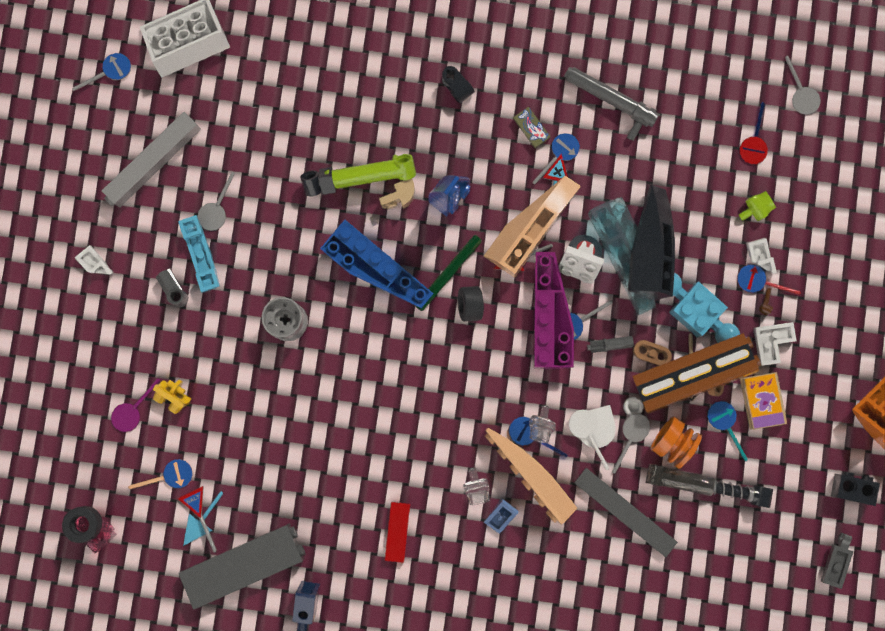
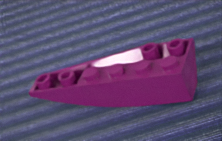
(551, 317)

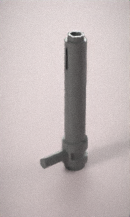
(637, 110)

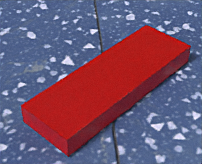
(397, 532)

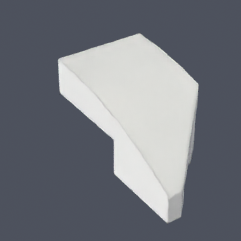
(760, 254)
(92, 261)

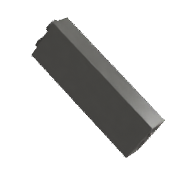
(242, 566)

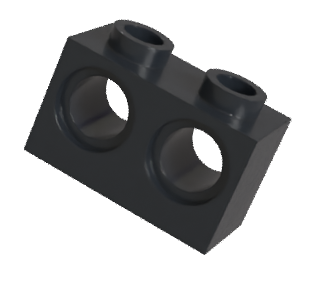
(854, 492)

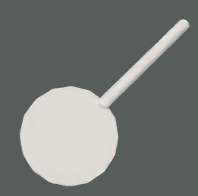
(584, 425)

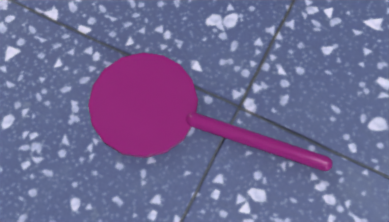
(126, 416)

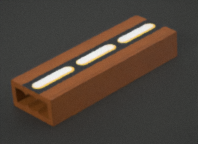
(697, 373)

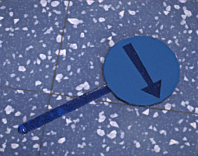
(520, 434)

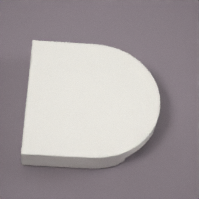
(605, 428)

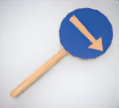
(176, 474)

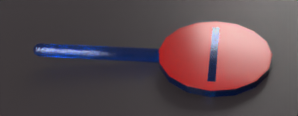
(754, 149)

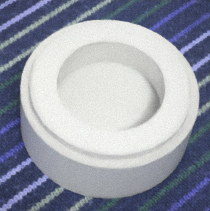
(633, 406)

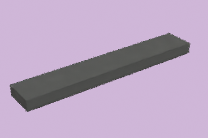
(625, 512)

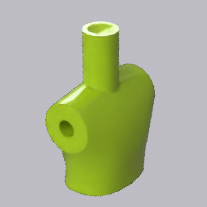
(759, 207)

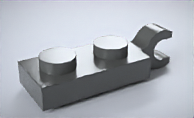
(838, 562)

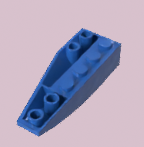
(448, 192)
(368, 262)

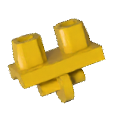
(173, 393)

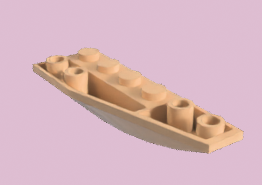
(528, 229)
(535, 477)

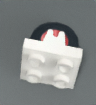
(582, 259)

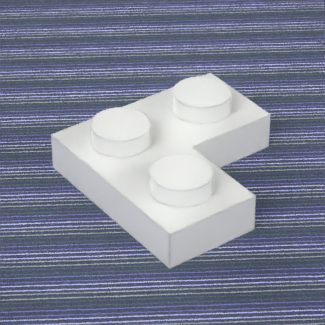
(769, 337)

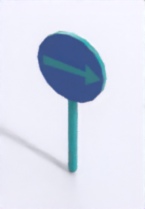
(722, 417)

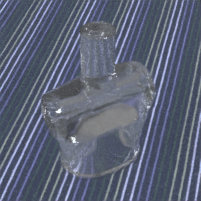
(541, 426)
(477, 489)

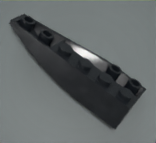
(653, 248)

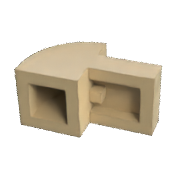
(404, 193)

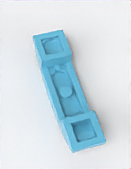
(200, 253)

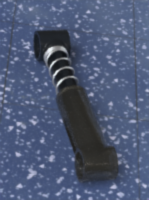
(707, 485)

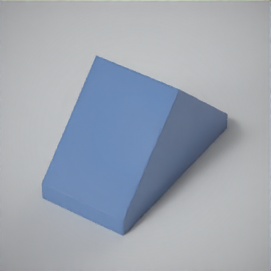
(501, 516)

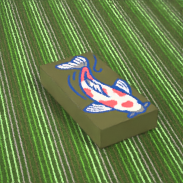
(531, 127)

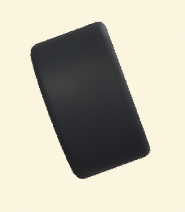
(470, 303)
(69, 524)

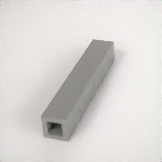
(150, 160)

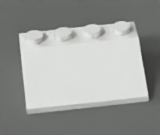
(184, 37)

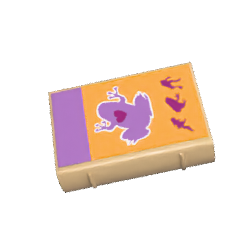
(763, 401)

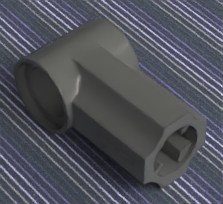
(171, 287)

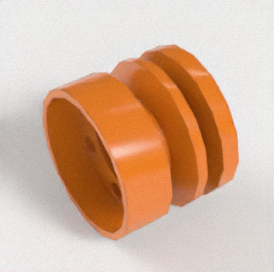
(680, 445)

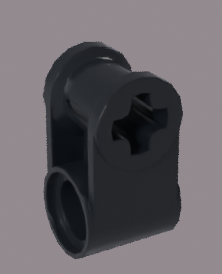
(459, 86)

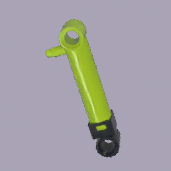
(329, 180)

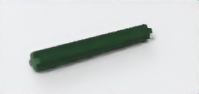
(452, 268)

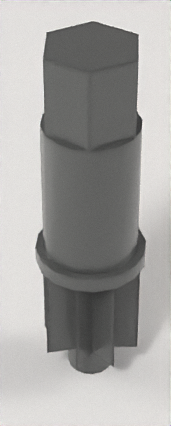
(610, 344)

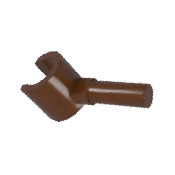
(765, 308)

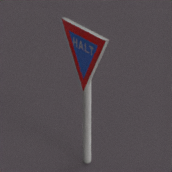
(194, 502)

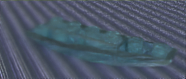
(617, 235)

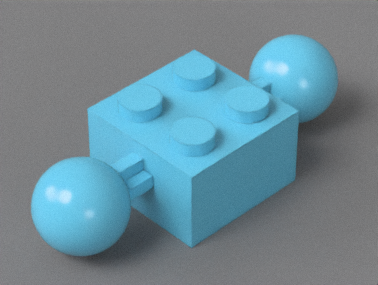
(700, 310)

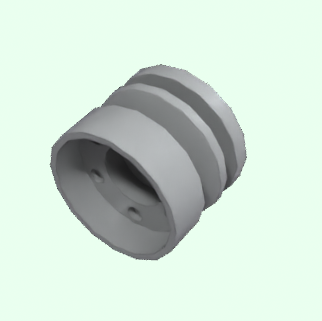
(279, 310)

